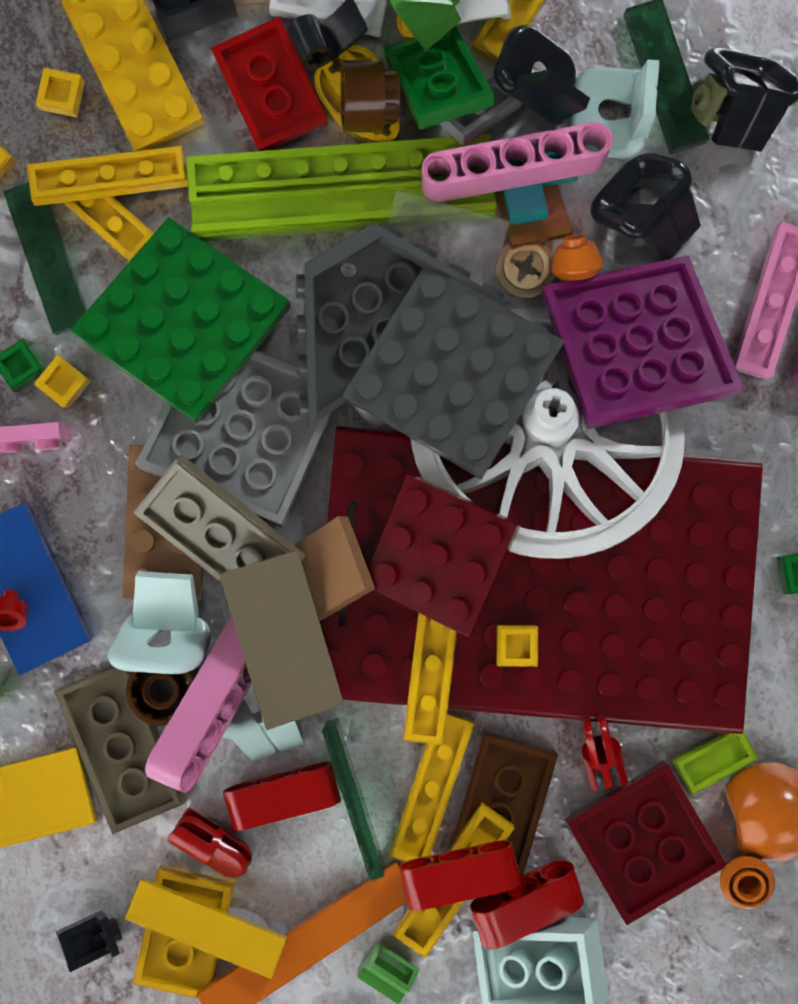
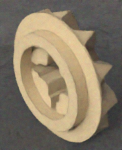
(530, 285)

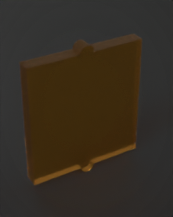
(542, 231)

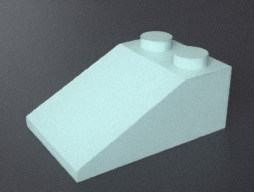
(545, 967)

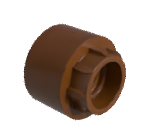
(368, 96)
(148, 703)

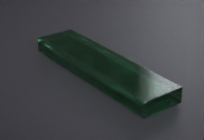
(655, 40)
(47, 259)
(354, 799)

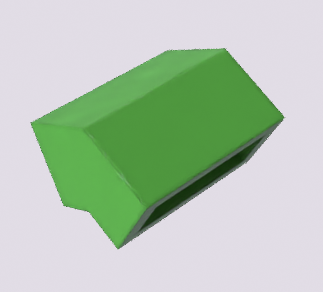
(387, 972)

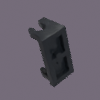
(188, 16)

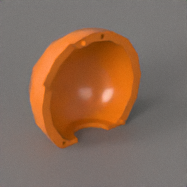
(765, 811)

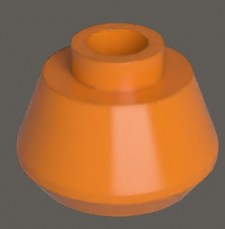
(576, 259)
(747, 881)

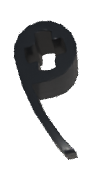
(324, 41)

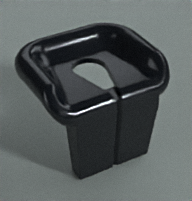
(545, 92)
(749, 110)
(660, 225)

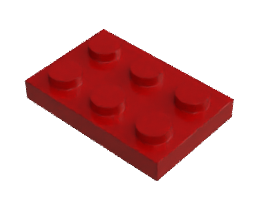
(269, 85)

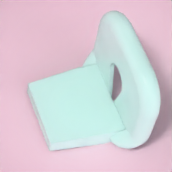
(626, 86)
(161, 604)
(253, 738)

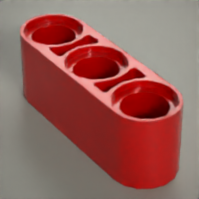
(281, 796)
(460, 875)
(539, 901)

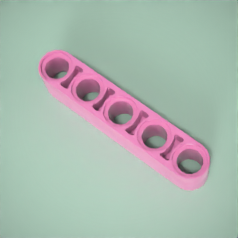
(528, 149)
(201, 715)

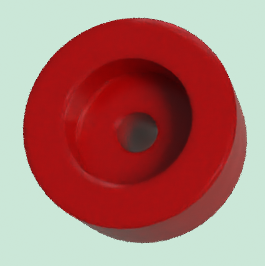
(12, 611)

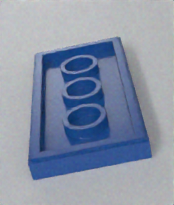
(31, 571)

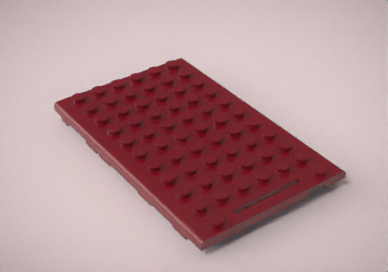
(623, 634)

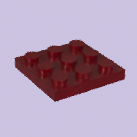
(441, 554)
(645, 842)

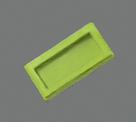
(713, 760)

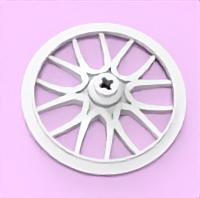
(553, 446)

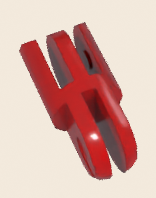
(602, 754)
(210, 844)

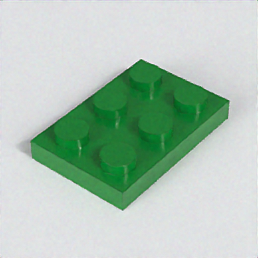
(440, 81)

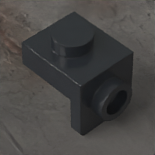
(89, 940)

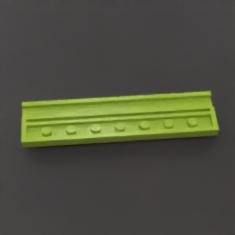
(312, 188)

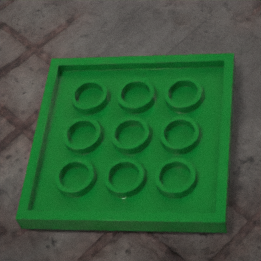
(181, 319)

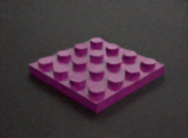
(640, 341)

